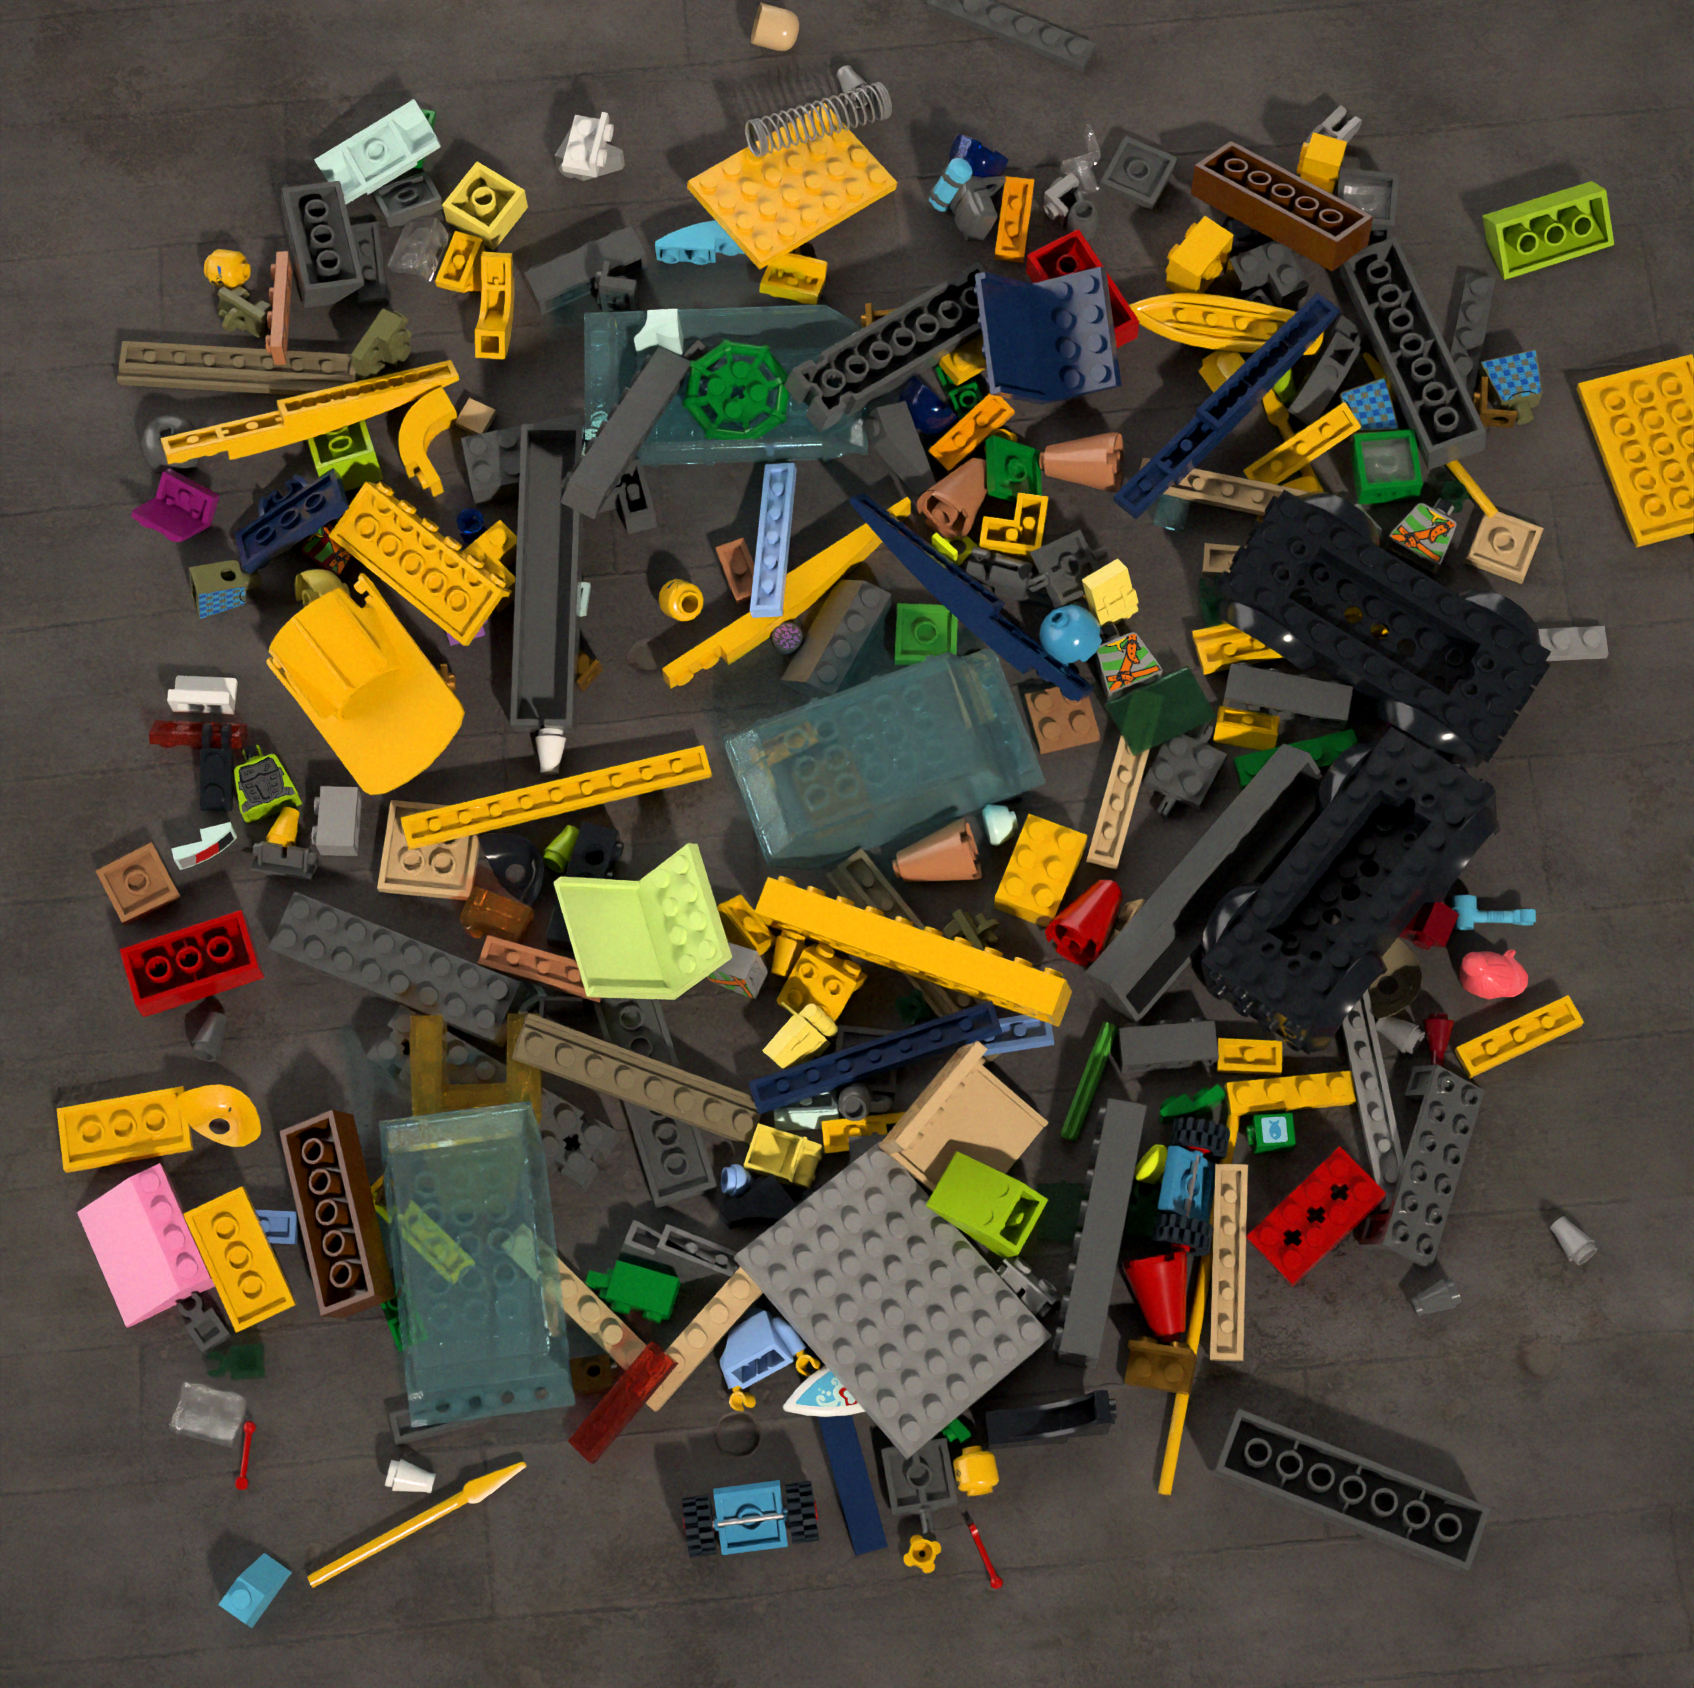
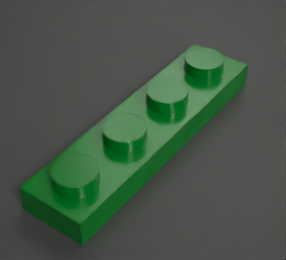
(1322, 750)

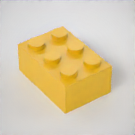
(1040, 871)

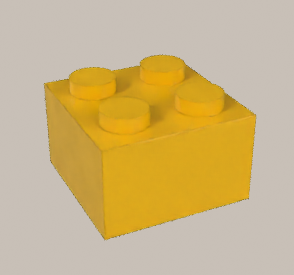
(1199, 257)

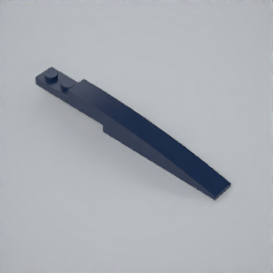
(1227, 406)
(969, 600)
(851, 1478)

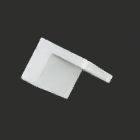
(203, 695)

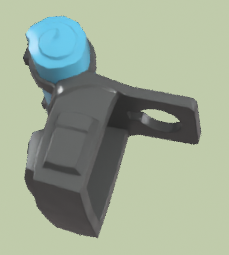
(967, 198)

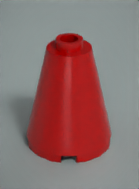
(1086, 923)
(1161, 1292)

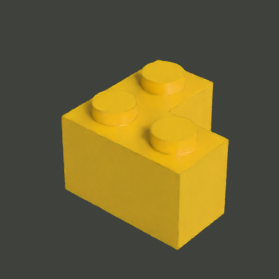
(1321, 161)
(1017, 536)
(497, 551)

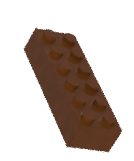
(1281, 205)
(337, 1214)

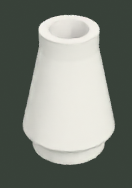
(550, 750)
(408, 1477)

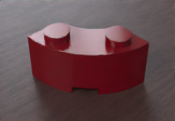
(1431, 926)

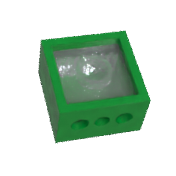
(1386, 467)

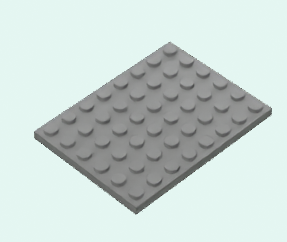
(892, 1299)

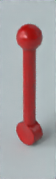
(242, 1482)
(996, 1582)

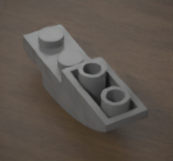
(1327, 371)

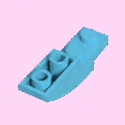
(696, 244)

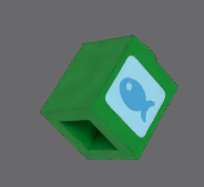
(1271, 1133)

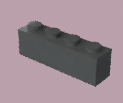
(574, 272)
(1288, 696)

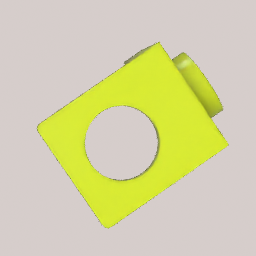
(949, 551)

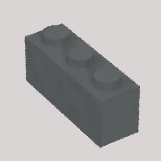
(1167, 1045)

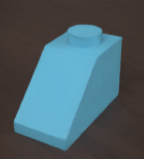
(255, 1589)

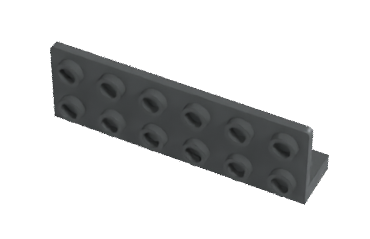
(1430, 1166)

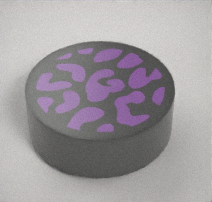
(787, 638)

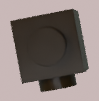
(593, 1374)

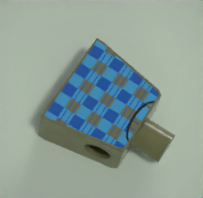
(1513, 383)
(1371, 408)
(220, 587)

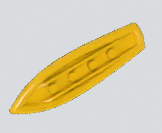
(1214, 321)

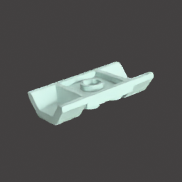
(380, 152)

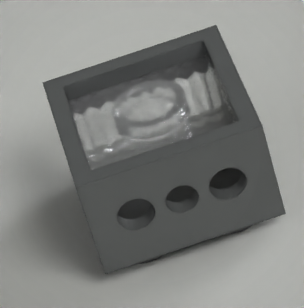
(1373, 194)

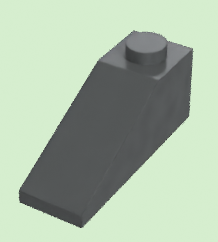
(898, 443)

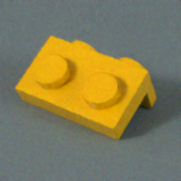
(795, 278)

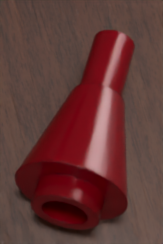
(1438, 1033)

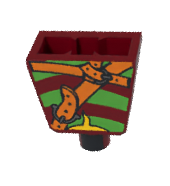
(326, 554)

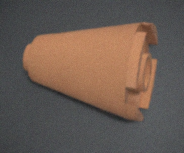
(1087, 461)
(955, 499)
(940, 856)

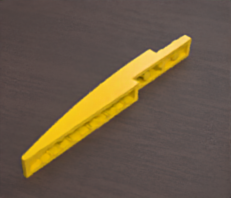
(310, 414)
(802, 589)

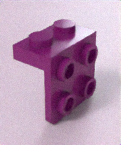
(179, 507)

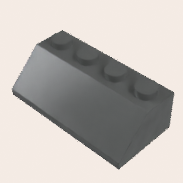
(321, 242)
(838, 639)

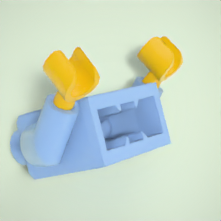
(757, 1350)

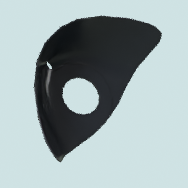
(509, 849)

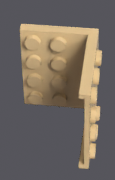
(965, 1113)

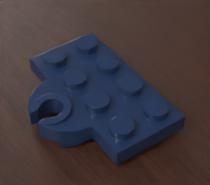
(290, 518)

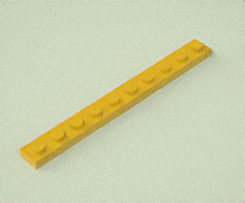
(555, 797)

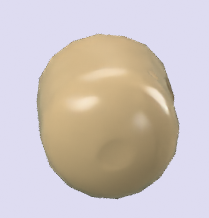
(774, 28)

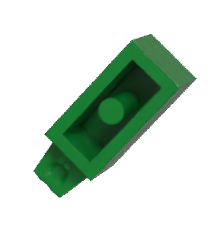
(637, 1290)

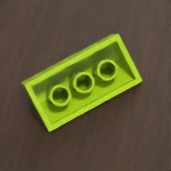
(1549, 229)

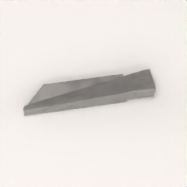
(682, 1255)

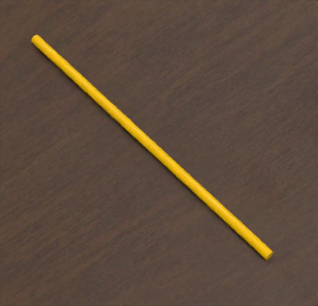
(1193, 1336)

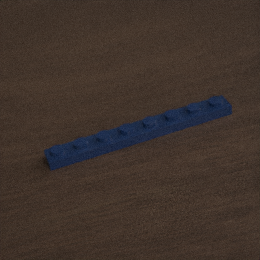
(875, 1057)

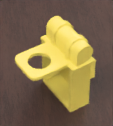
(1110, 594)
(801, 1037)
(784, 1155)

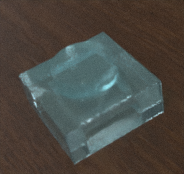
(1172, 512)

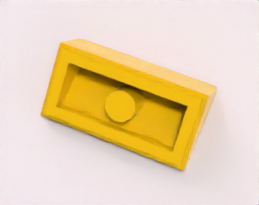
(1246, 729)
(744, 926)

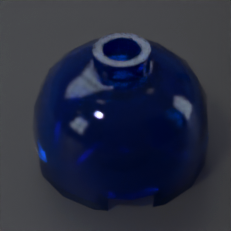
(981, 159)
(926, 408)

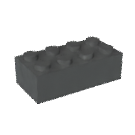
(495, 461)

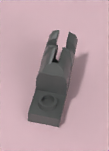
(1007, 576)

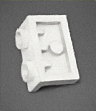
(587, 144)

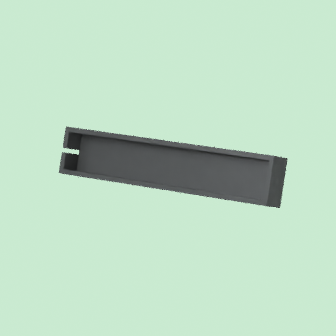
(547, 582)
(1232, 852)

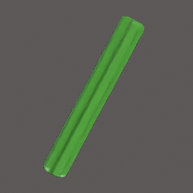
(1089, 1081)

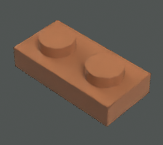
(737, 568)

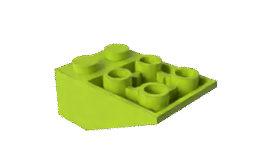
(987, 1204)

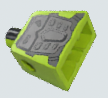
(263, 785)

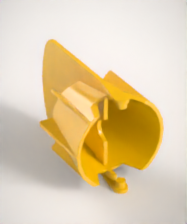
(366, 687)

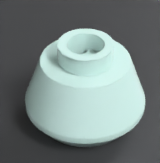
(999, 823)

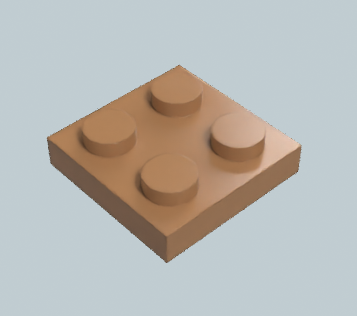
(1060, 721)
(138, 884)

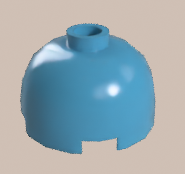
(1070, 634)

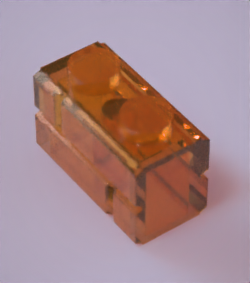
(495, 916)

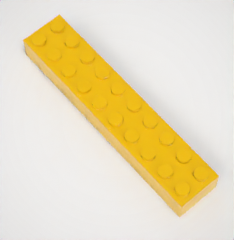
(915, 951)

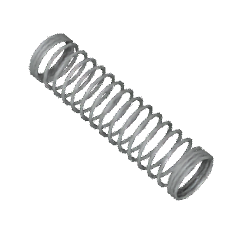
(873, 98)

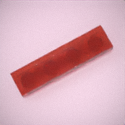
(622, 1402)

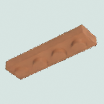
(279, 317)
(533, 966)

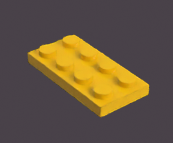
(123, 1130)
(240, 1259)

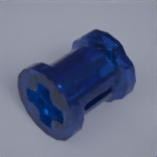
(470, 526)

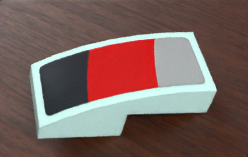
(213, 842)

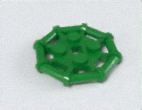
(740, 375)

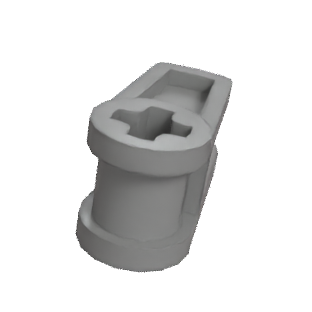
(1332, 123)

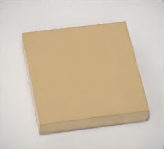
(1504, 546)

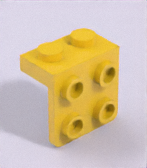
(822, 981)

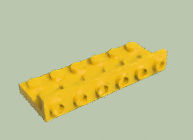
(419, 561)

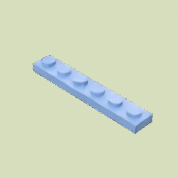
(773, 540)

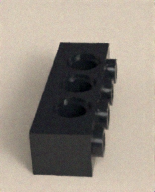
(591, 841)

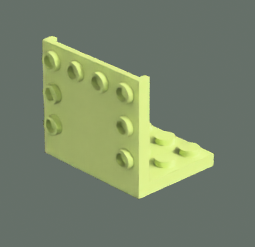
(645, 934)

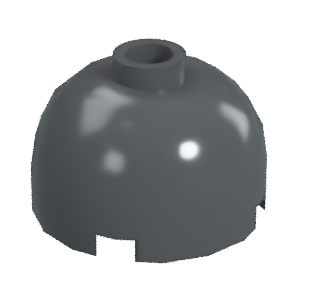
(152, 447)

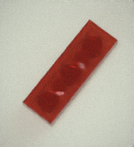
(188, 733)

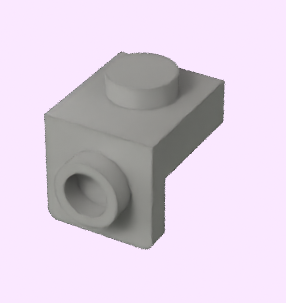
(1058, 195)

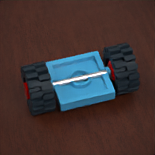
(1189, 1186)
(750, 1518)

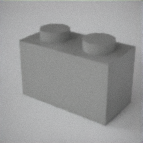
(337, 821)

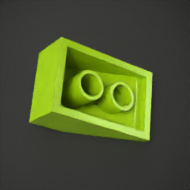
(349, 453)

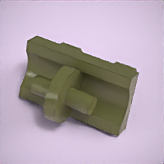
(241, 314)
(964, 926)

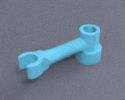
(1469, 914)

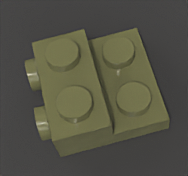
(382, 344)

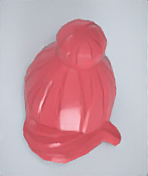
(1492, 974)

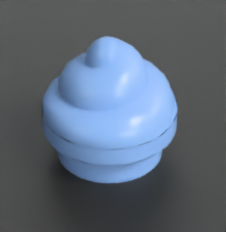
(735, 1180)

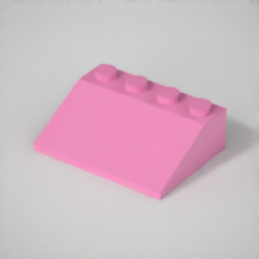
(145, 1246)

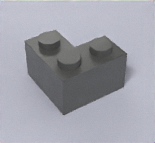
(1270, 269)
(634, 499)

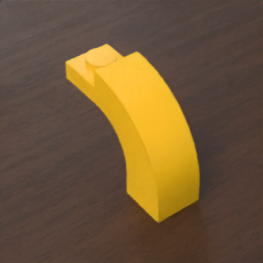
(497, 306)
(420, 425)

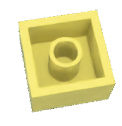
(485, 205)

